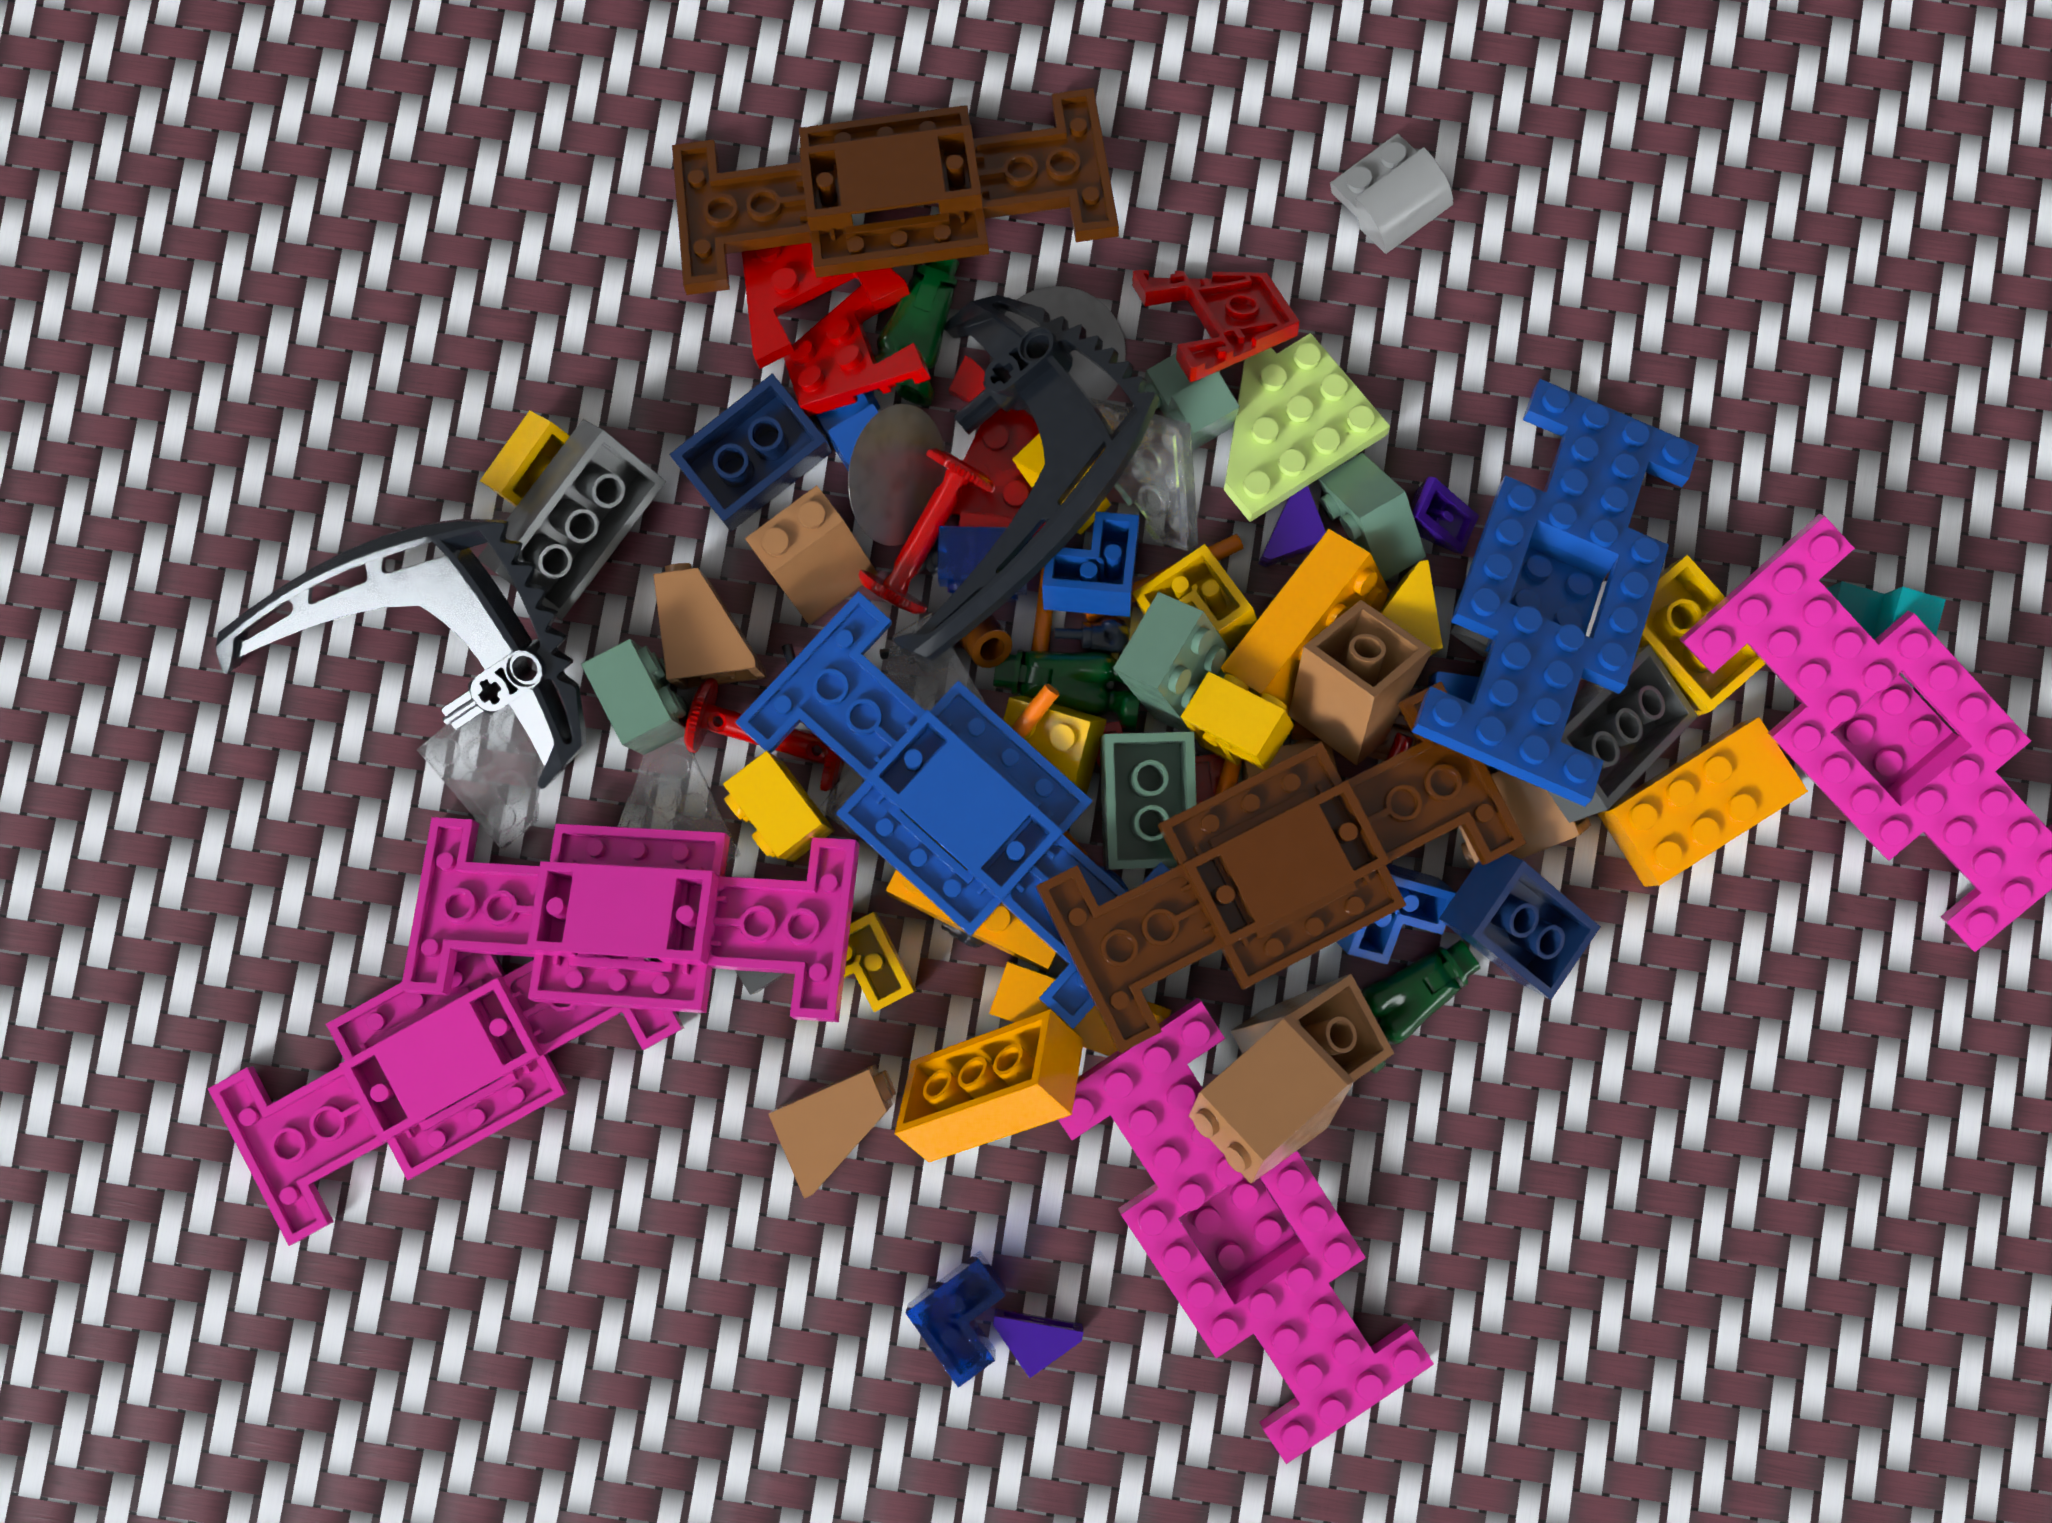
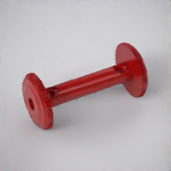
(925, 532)
(797, 743)

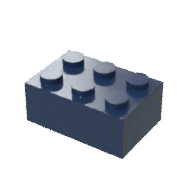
(751, 452)
(1520, 923)

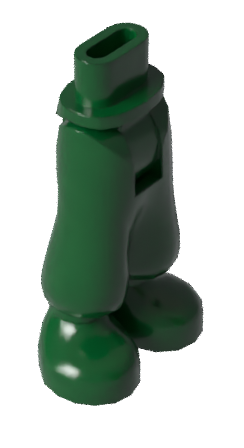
(920, 321)
(1077, 677)
(1418, 991)

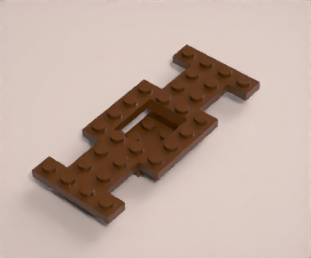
(886, 167)
(1274, 884)

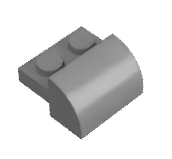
(1393, 192)

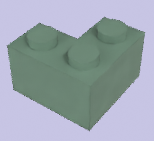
(1202, 403)
(1373, 514)

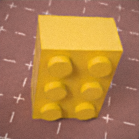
(1678, 604)
(777, 807)

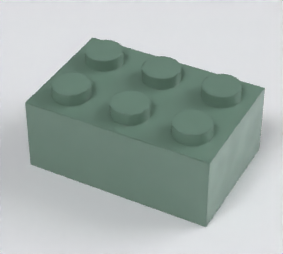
(1171, 658)
(637, 696)
(1142, 785)

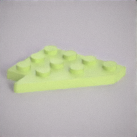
(1294, 425)

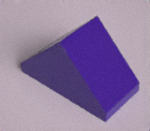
(1442, 516)
(1295, 531)
(1036, 1339)

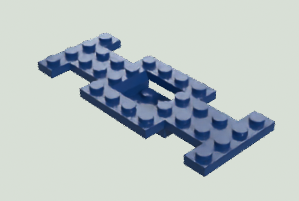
(1539, 586)
(952, 773)

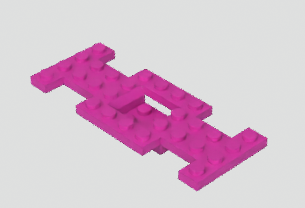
(1877, 741)
(633, 898)
(403, 1065)
(1267, 1274)

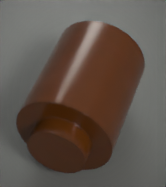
(987, 643)

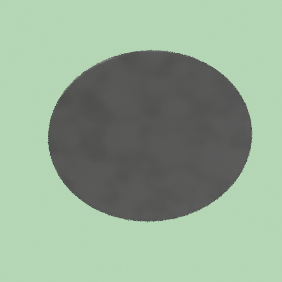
(1095, 317)
(891, 474)

